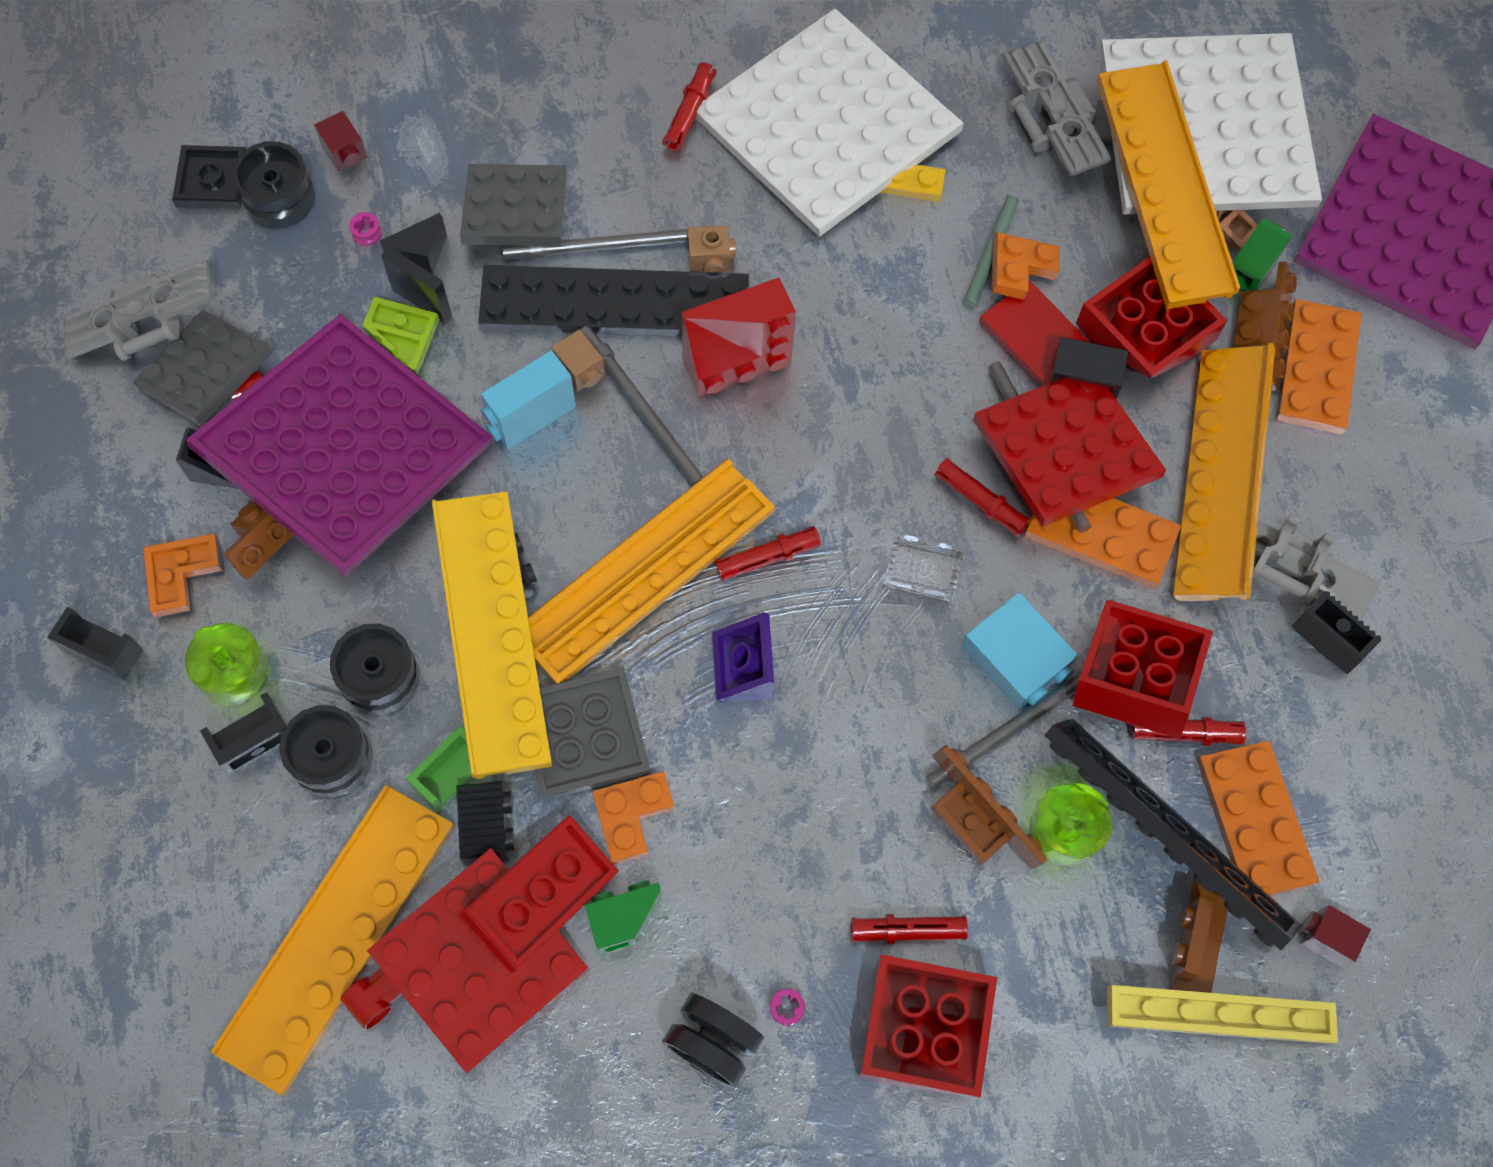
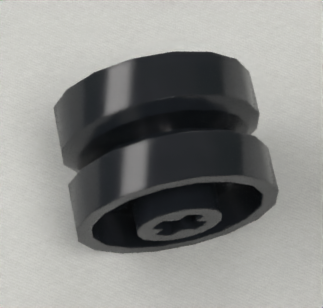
(273, 184)
(374, 669)
(313, 734)
(709, 1046)

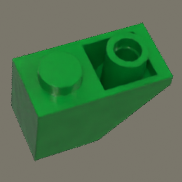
(1260, 254)
(622, 918)

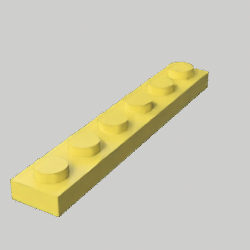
(1221, 1014)

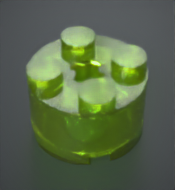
(226, 663)
(1091, 828)

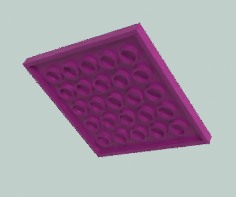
(1410, 231)
(340, 444)

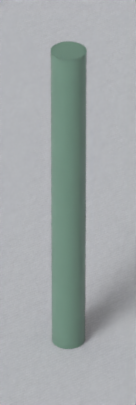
(987, 258)

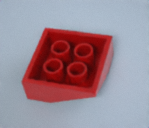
(1135, 319)
(738, 336)
(1143, 669)
(928, 1027)

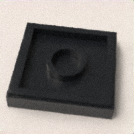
(206, 177)
(416, 284)

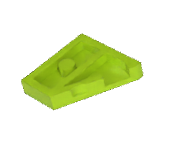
(401, 330)

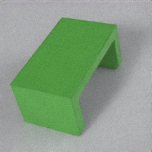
(443, 770)

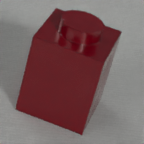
(340, 141)
(1334, 935)

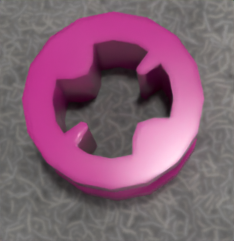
(372, 234)
(798, 1012)

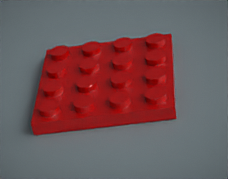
(1068, 447)
(458, 979)

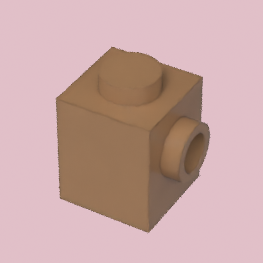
(710, 249)
(580, 360)

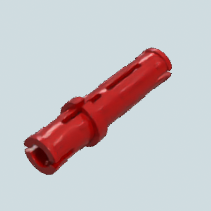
(687, 111)
(990, 503)
(776, 550)
(1203, 731)
(908, 928)

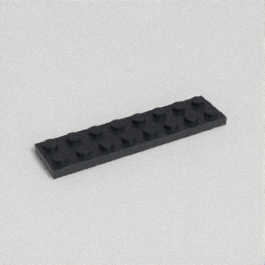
(602, 298)
(1182, 840)

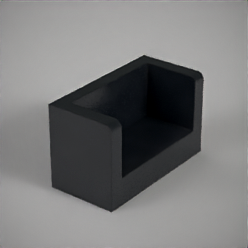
(1089, 364)
(95, 644)
(247, 737)

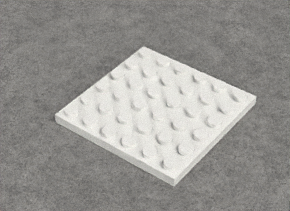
(1241, 112)
(827, 121)

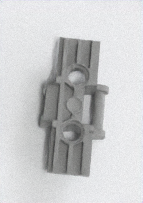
(1063, 102)
(132, 303)
(1306, 561)

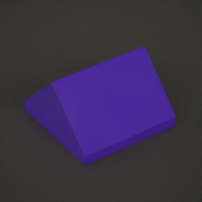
(744, 660)

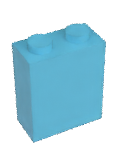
(528, 400)
(1020, 652)

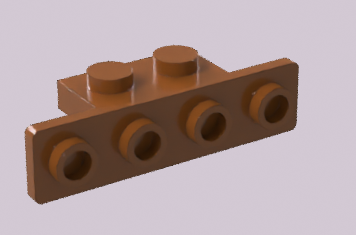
(1265, 317)
(258, 541)
(977, 817)
(1200, 941)

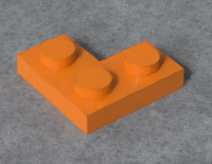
(1017, 259)
(170, 566)
(623, 806)

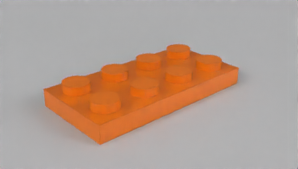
(1319, 367)
(1119, 540)
(1258, 817)

